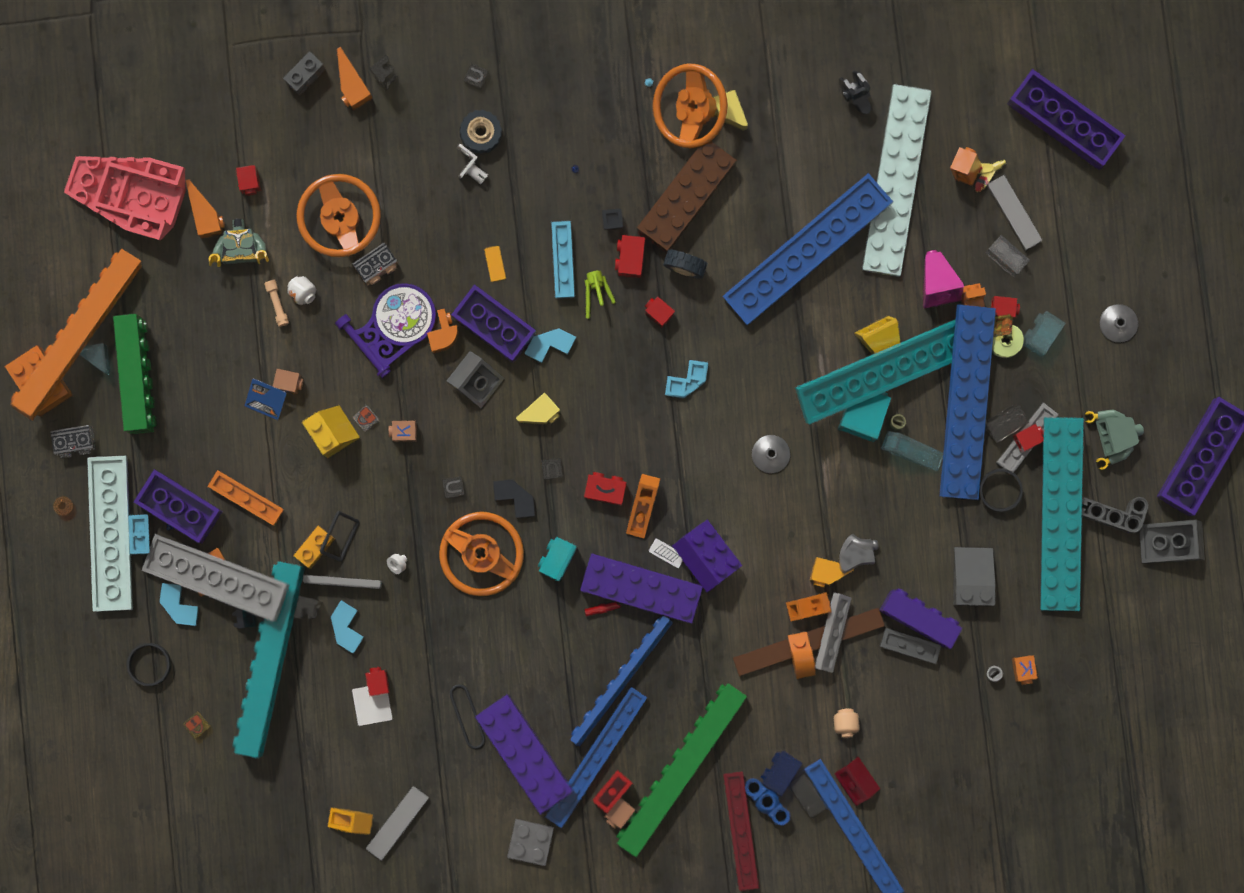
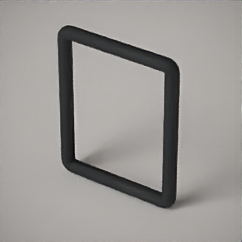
(330, 531)

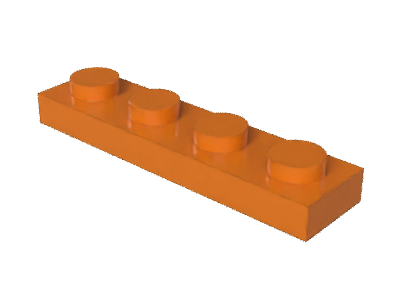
(245, 498)

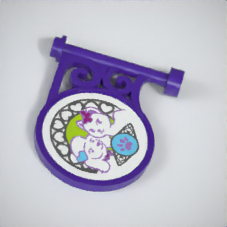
(401, 317)

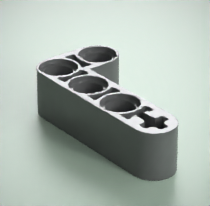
(1123, 517)

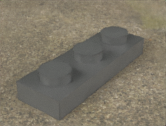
(910, 645)

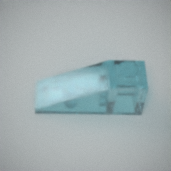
(912, 450)

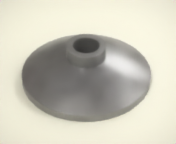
(1112, 330)
(767, 463)

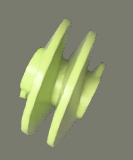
(1014, 345)

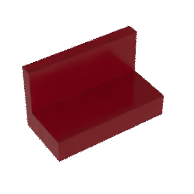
(857, 781)

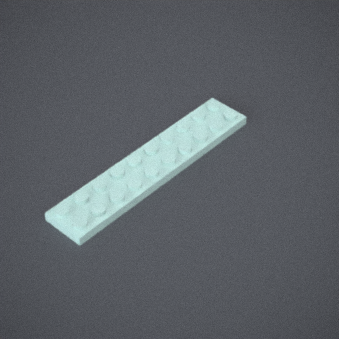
(898, 179)

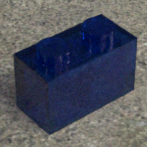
(781, 772)

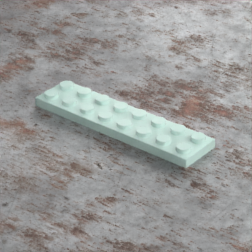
(109, 533)

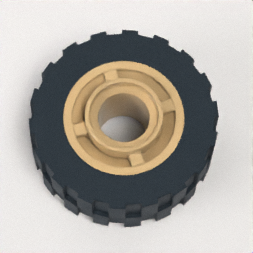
(483, 120)
(685, 264)

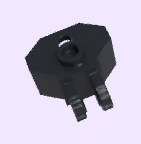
(857, 92)

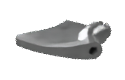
(857, 553)

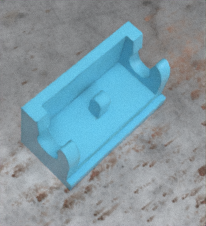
(138, 534)

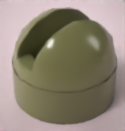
(899, 419)

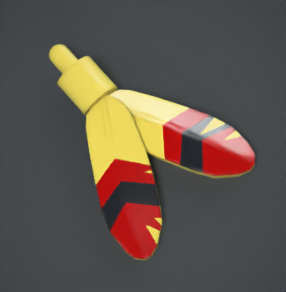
(987, 172)

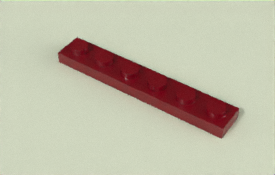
(740, 830)

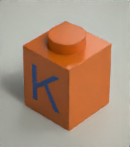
(1024, 669)

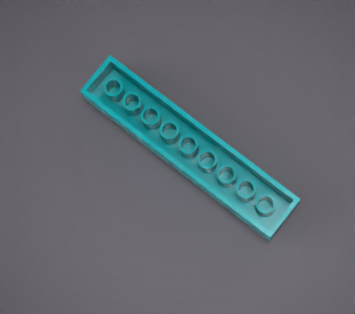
(268, 667)

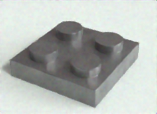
(530, 842)

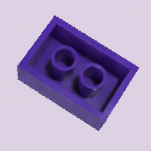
(707, 555)

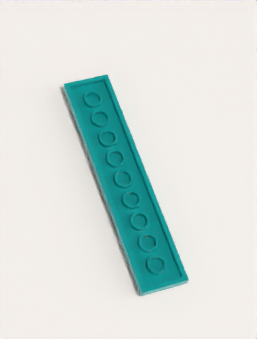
(877, 373)
(1061, 513)

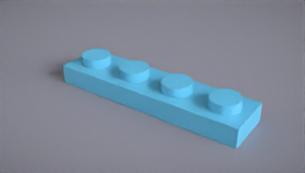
(563, 259)

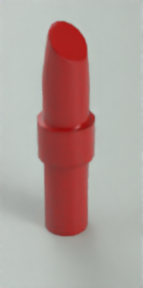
(602, 608)

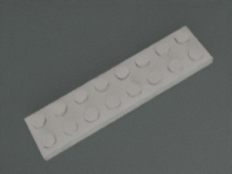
(215, 577)

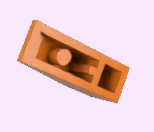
(352, 86)
(206, 218)
(643, 506)

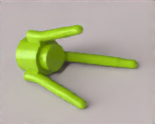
(596, 280)

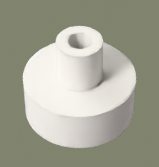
(397, 563)

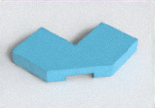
(541, 343)
(683, 387)
(170, 600)
(344, 635)

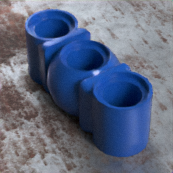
(773, 808)

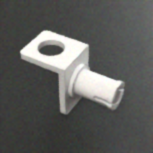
(472, 169)

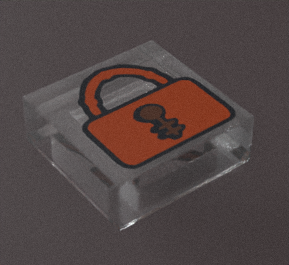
(365, 418)

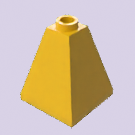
(880, 335)

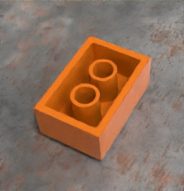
(23, 367)

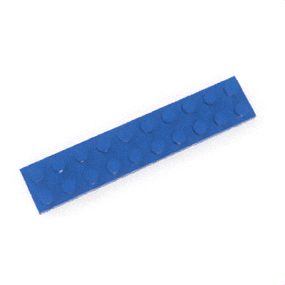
(808, 249)
(967, 402)

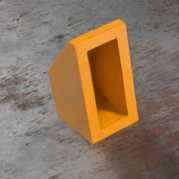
(826, 572)
(350, 821)

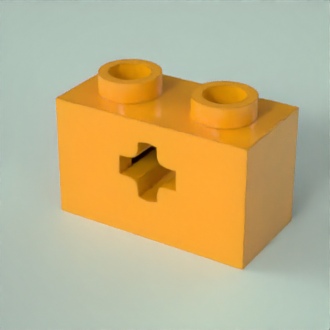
(310, 550)

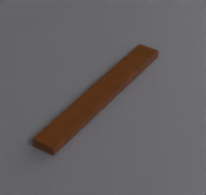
(781, 650)

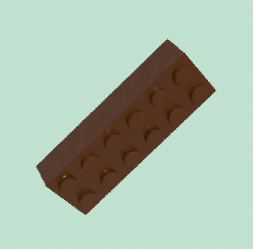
(686, 196)

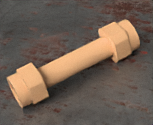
(281, 318)

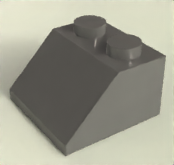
(475, 379)

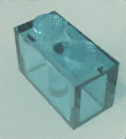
(1043, 333)

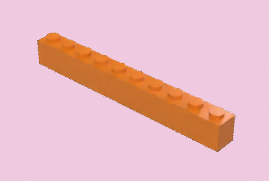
(76, 334)

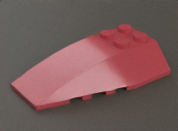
(130, 192)

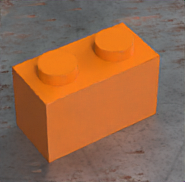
(966, 165)

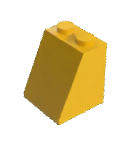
(331, 430)

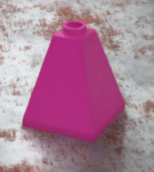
(940, 281)

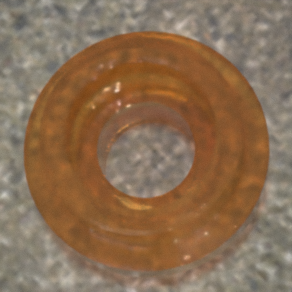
(69, 505)

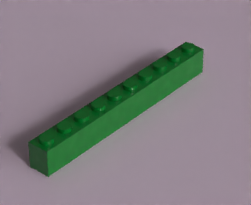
(681, 769)

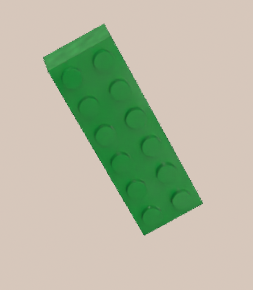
(134, 374)

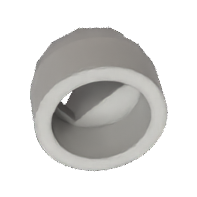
(991, 671)

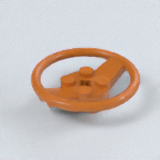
(695, 93)
(334, 205)
(492, 562)

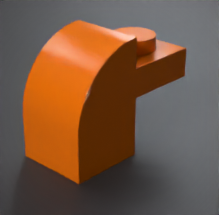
(973, 295)
(445, 337)
(808, 607)
(801, 655)

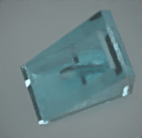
(98, 356)

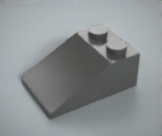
(1172, 542)
(974, 577)

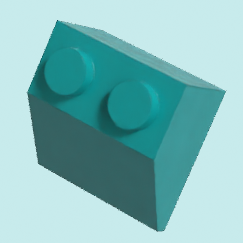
(557, 559)

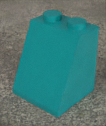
(866, 417)

